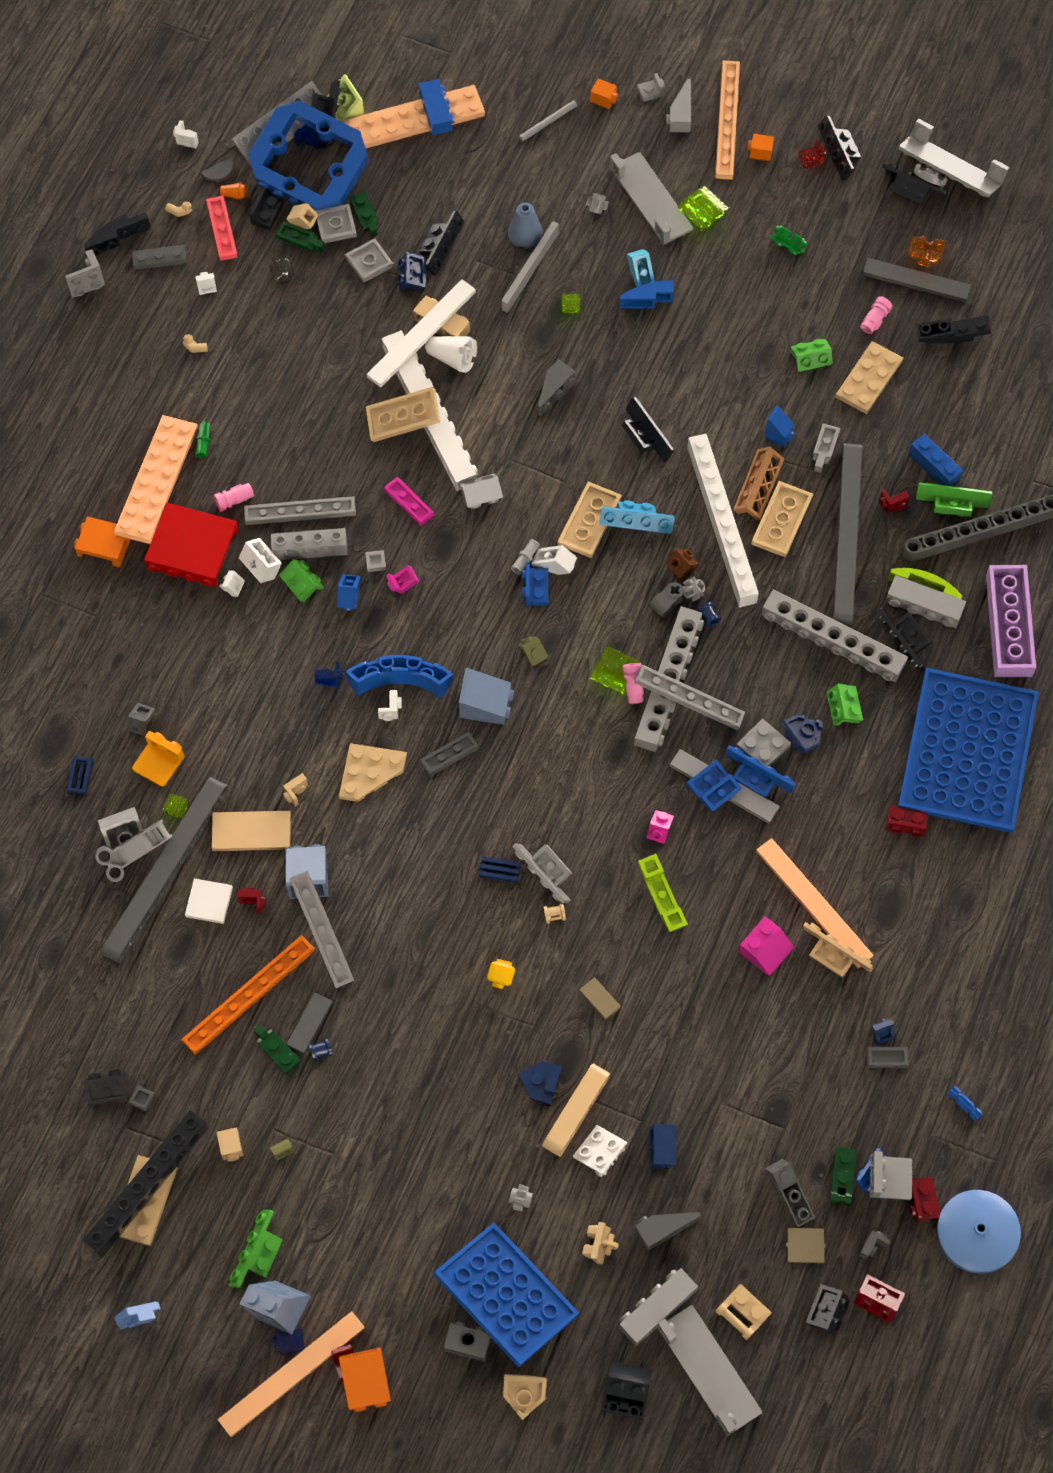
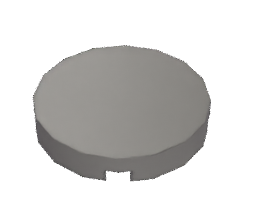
(930, 175)

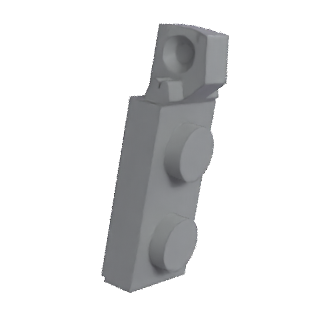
(825, 446)

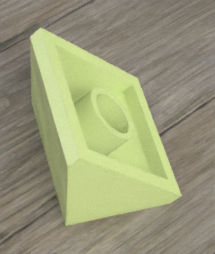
(349, 101)

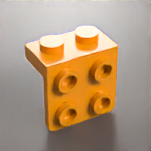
(158, 759)

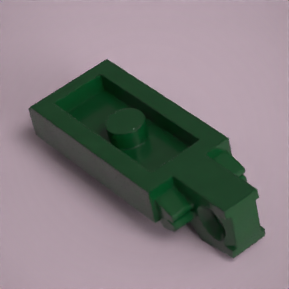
(364, 212)
(299, 237)
(276, 1049)

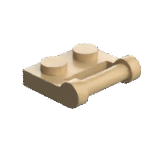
(748, 1307)

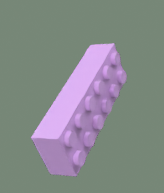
(1010, 621)

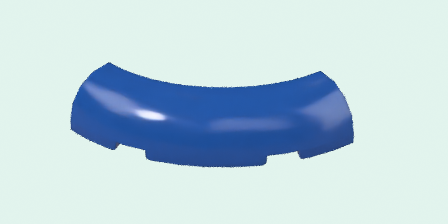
(399, 670)

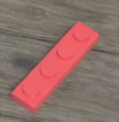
(221, 228)

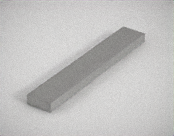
(530, 266)
(300, 510)
(689, 697)
(744, 798)
(321, 929)

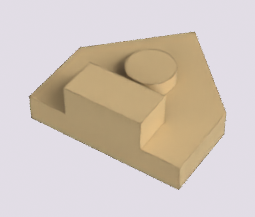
(524, 1392)

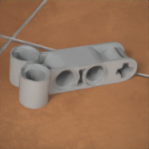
(133, 849)

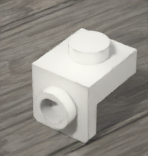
(391, 713)

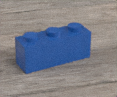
(436, 106)
(935, 461)

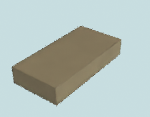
(600, 998)

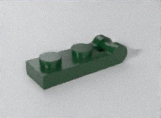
(843, 1175)

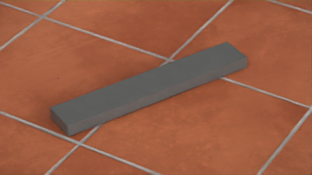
(916, 280)

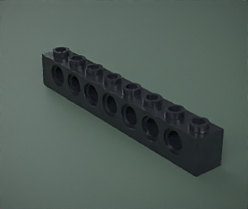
(145, 1184)

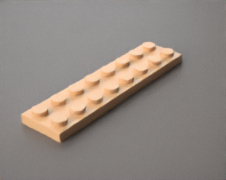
(411, 119)
(156, 479)

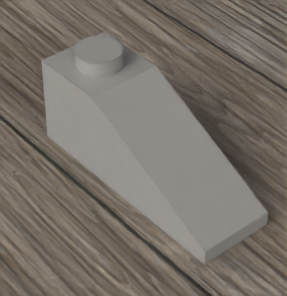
(680, 110)

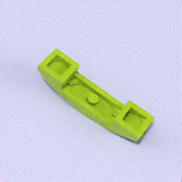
(926, 579)
(661, 893)

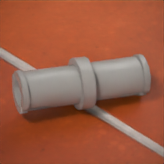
(525, 556)

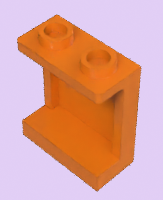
(99, 540)
(365, 1379)

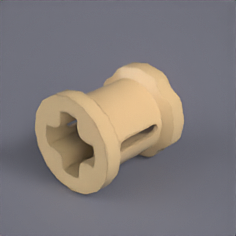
(554, 913)

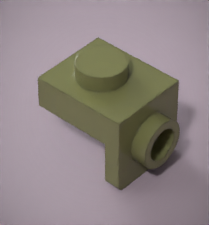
(533, 650)

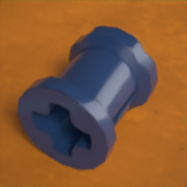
(709, 614)
(320, 1049)

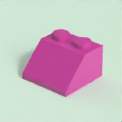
(766, 946)

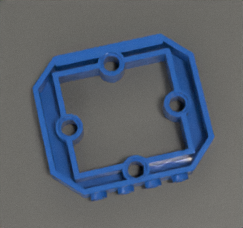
(276, 131)

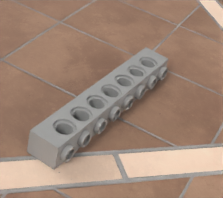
(686, 619)
(844, 634)

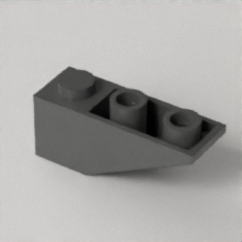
(557, 380)
(790, 1192)

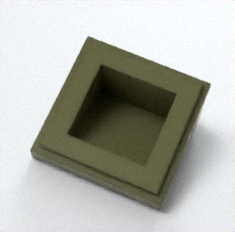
(282, 1149)

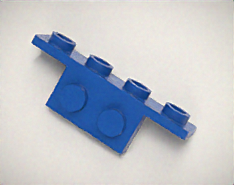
(756, 775)

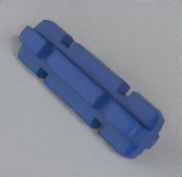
(965, 1103)

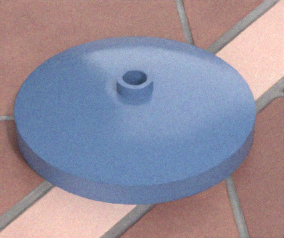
(973, 1249)

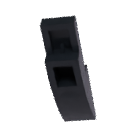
(109, 234)
(951, 331)

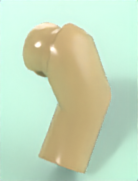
(192, 346)

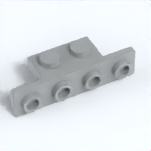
(548, 868)

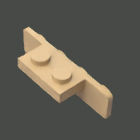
(832, 954)

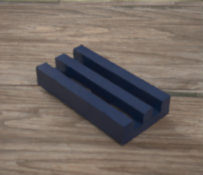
(77, 790)
(486, 860)

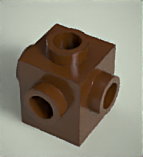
(682, 563)

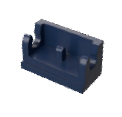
(662, 1146)

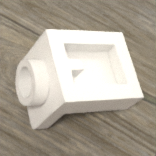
(185, 137)

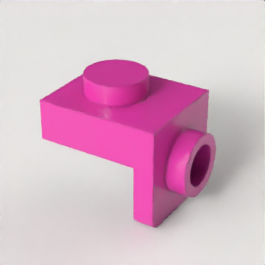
(402, 580)
(659, 826)

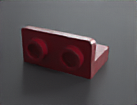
(906, 821)
(924, 1200)
(879, 1298)

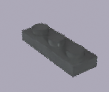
(159, 257)

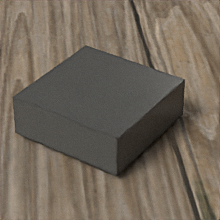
(141, 1098)

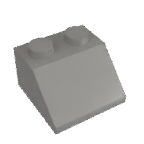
(120, 827)

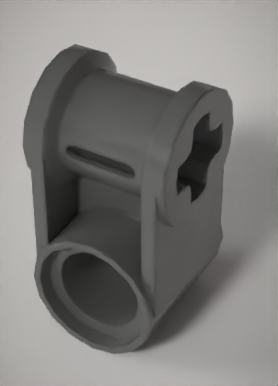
(665, 602)

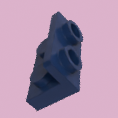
(412, 272)

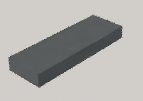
(449, 754)
(309, 1023)

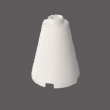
(453, 351)

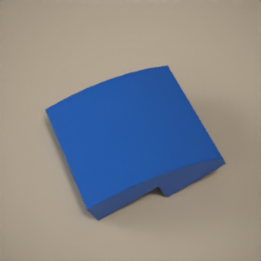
(713, 786)

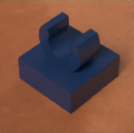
(883, 1031)

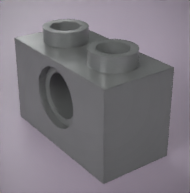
(454, 1344)

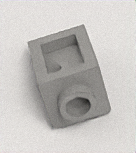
(651, 89)

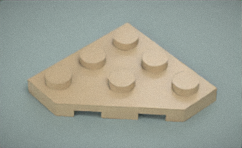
(369, 770)

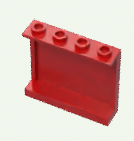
(190, 544)

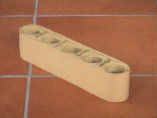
(576, 1110)

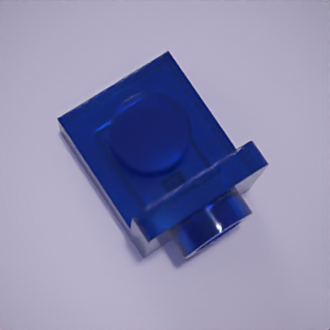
(309, 135)
(328, 677)
(289, 1343)

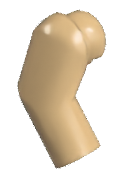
(179, 211)

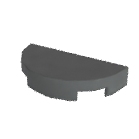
(219, 172)

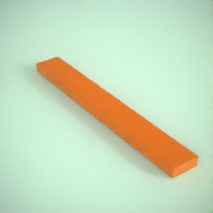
(248, 995)

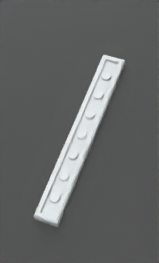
(420, 333)

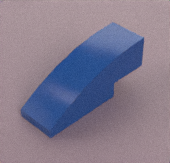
(647, 295)

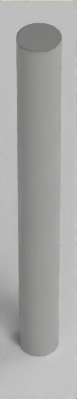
(548, 120)

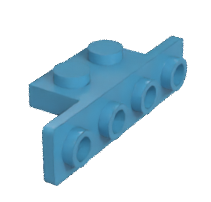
(636, 517)

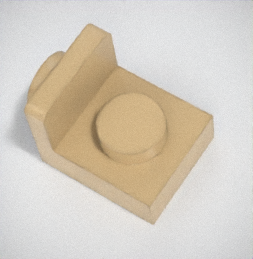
(295, 786)

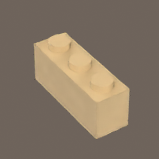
(455, 327)

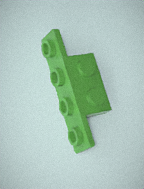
(953, 499)
(259, 1251)

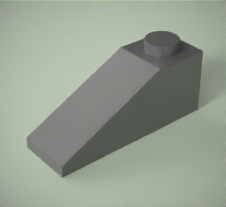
(659, 1228)

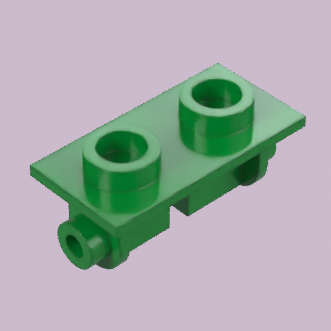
(794, 244)

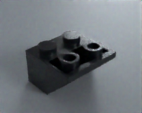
(627, 1390)

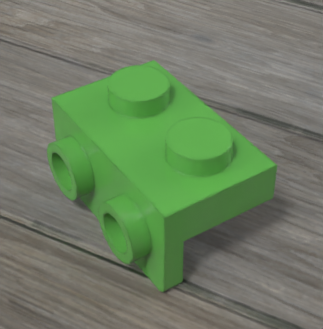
(812, 354)
(300, 579)
(844, 704)

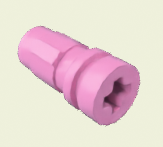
(874, 318)
(234, 496)
(634, 691)

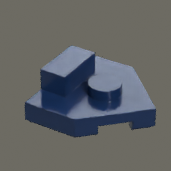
(802, 732)
(541, 1081)

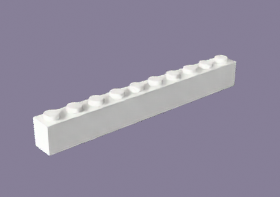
(442, 434)
(722, 520)

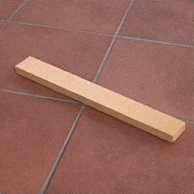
(727, 120)
(811, 898)
(290, 1374)

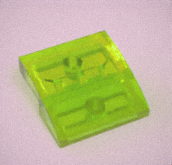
(703, 207)
(610, 669)

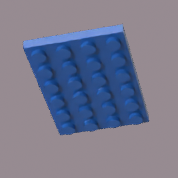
(506, 1294)

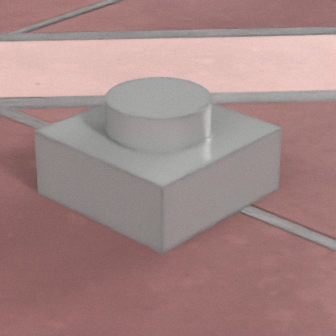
(375, 561)

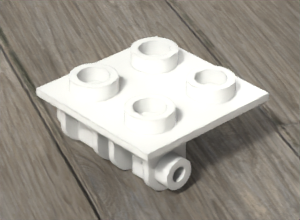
(600, 1150)

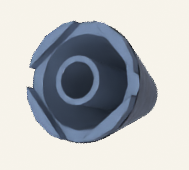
(525, 227)

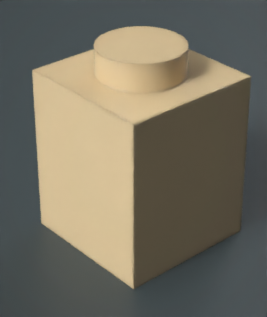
(302, 216)
(230, 1144)

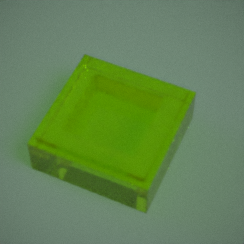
(570, 303)
(176, 805)

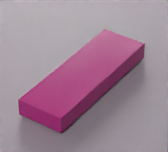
(409, 501)

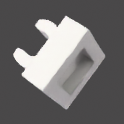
(206, 283)
(232, 583)

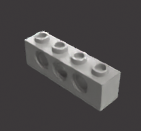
(309, 544)

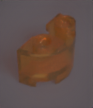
(926, 252)

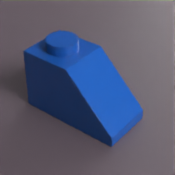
(779, 427)
(348, 592)

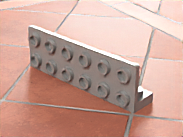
(247, 138)
(950, 165)
(650, 197)
(709, 1370)

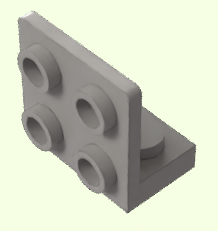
(87, 278)
(890, 1177)

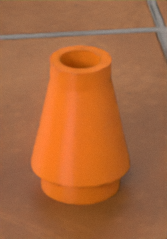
(235, 191)

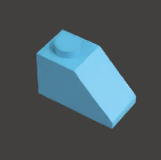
(640, 267)

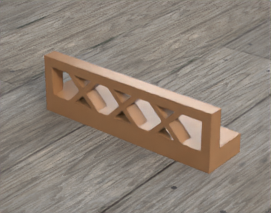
(756, 479)

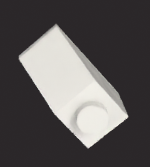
(555, 559)

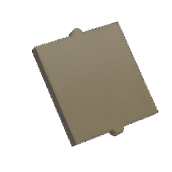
(805, 1245)

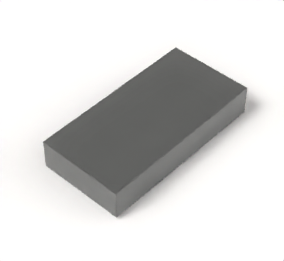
(887, 1057)

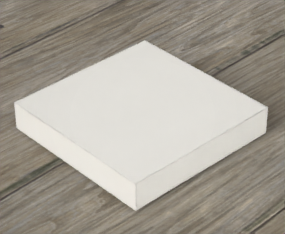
(208, 901)

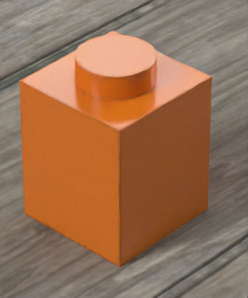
(603, 94)
(761, 147)

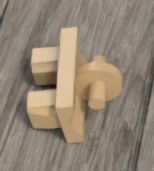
(602, 1245)

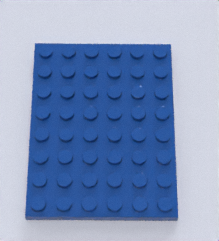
(969, 750)

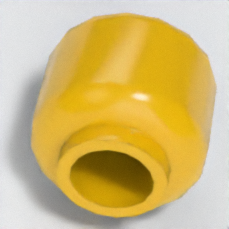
(501, 973)

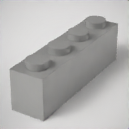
(925, 601)
(658, 1306)

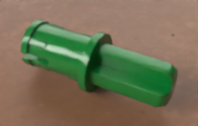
(203, 440)

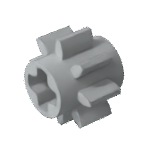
(597, 203)
(693, 588)
(520, 1197)

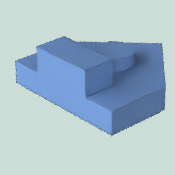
(137, 1315)

